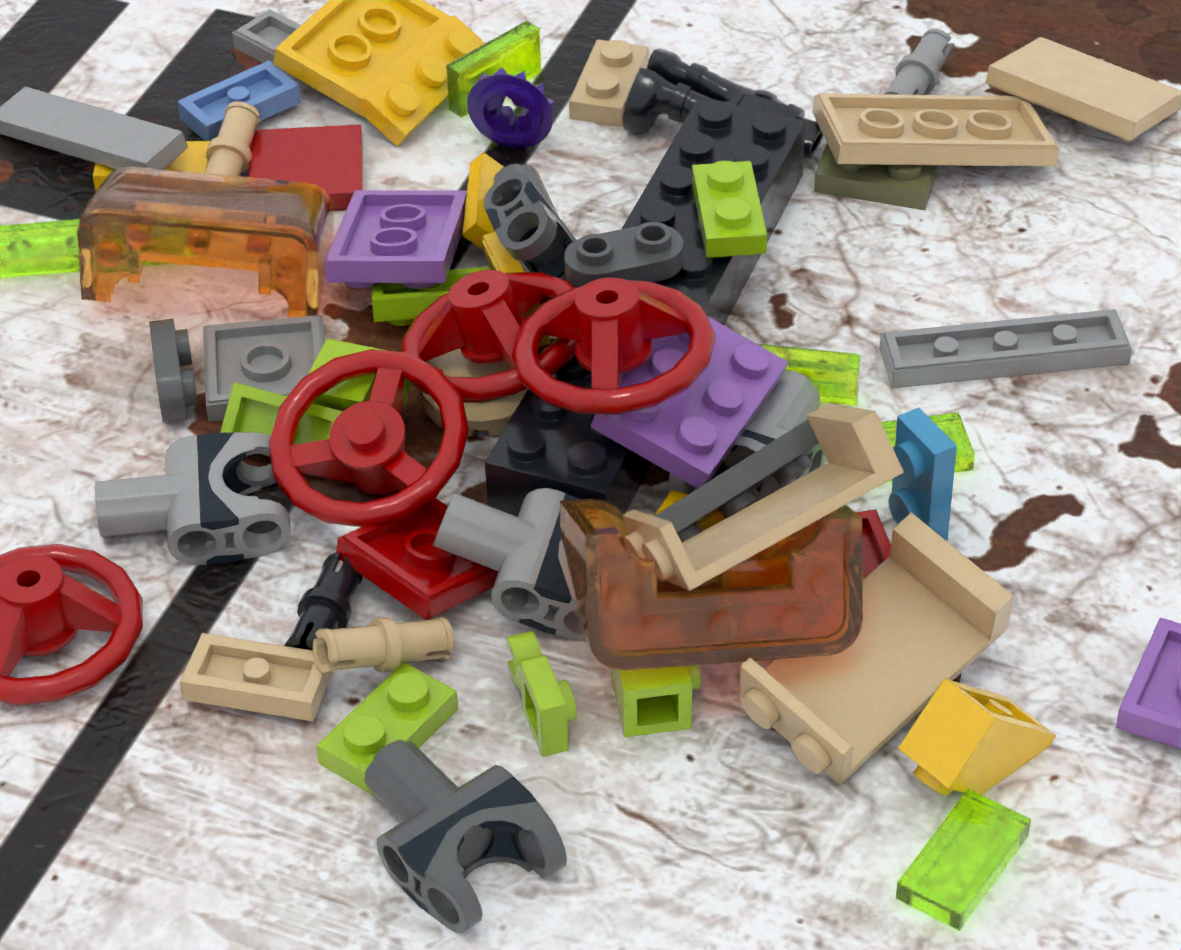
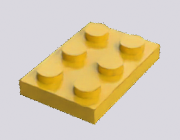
(356, 45)

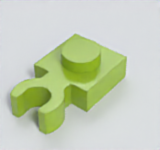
(544, 700)

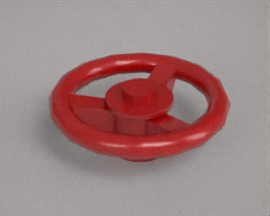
(484, 322)
(613, 336)
(367, 440)
(46, 609)

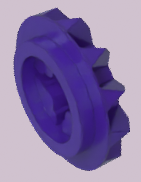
(499, 121)

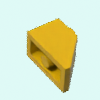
(972, 739)

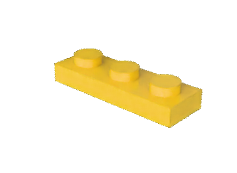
(418, 83)

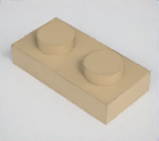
(607, 82)
(254, 677)

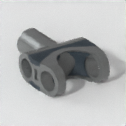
(527, 220)
(456, 830)

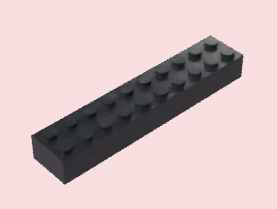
(557, 446)

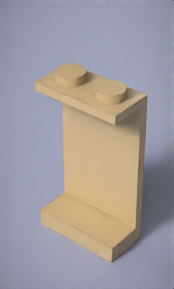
(857, 463)
(921, 623)

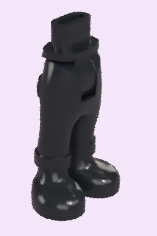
(674, 87)

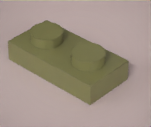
(886, 184)

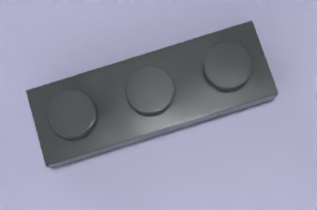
(735, 487)

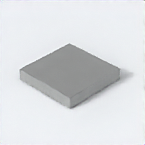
(260, 355)

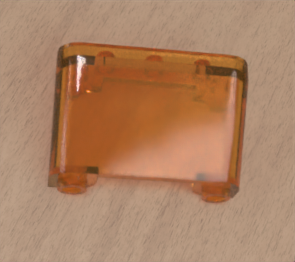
(207, 222)
(776, 605)

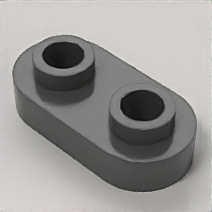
(633, 253)
(174, 386)

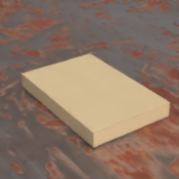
(1084, 88)

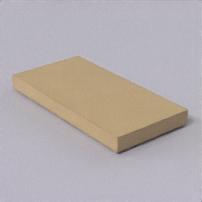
(933, 130)

